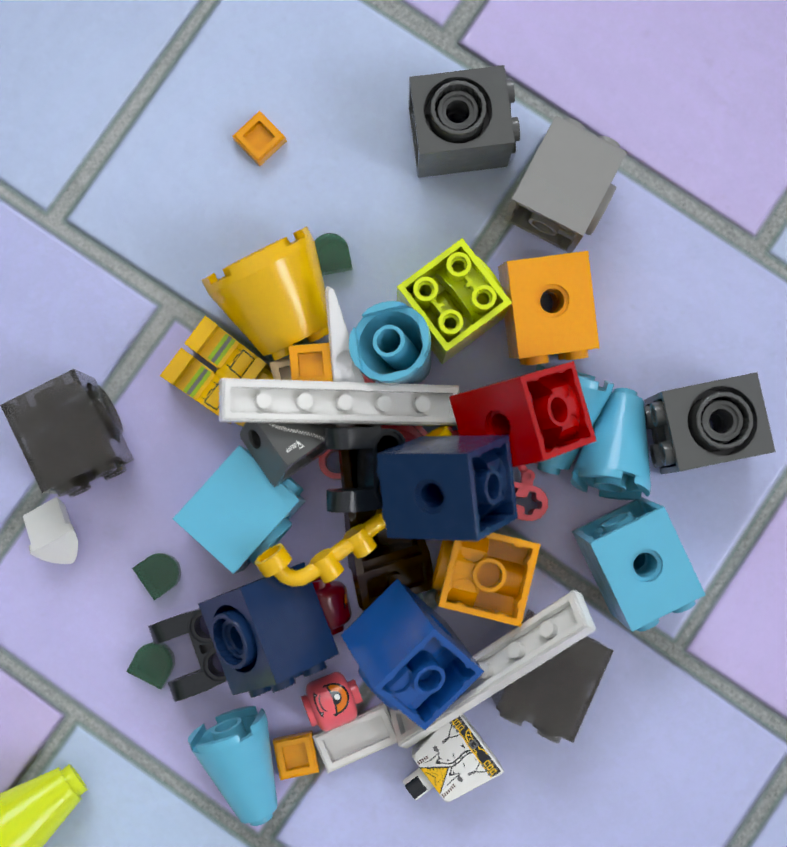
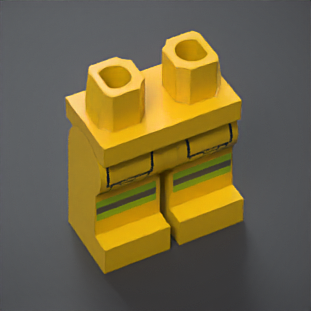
(222, 352)

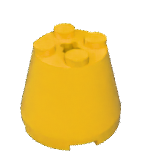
(275, 294)

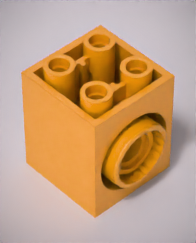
(569, 325)
(486, 577)

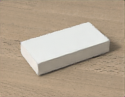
(357, 739)

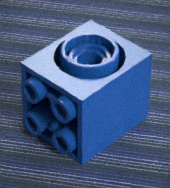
(410, 655)

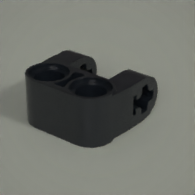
(365, 441)
(201, 679)

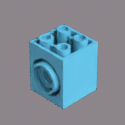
(240, 511)
(639, 564)

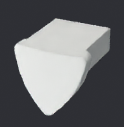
(51, 533)

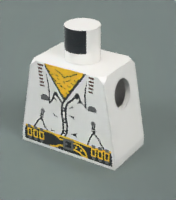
(452, 762)

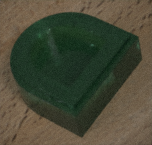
(333, 254)
(158, 574)
(153, 664)

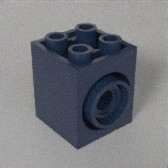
(447, 487)
(268, 634)

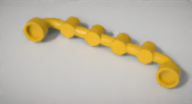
(327, 562)

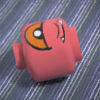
(331, 701)

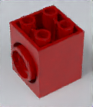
(537, 410)

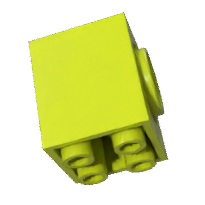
(455, 298)

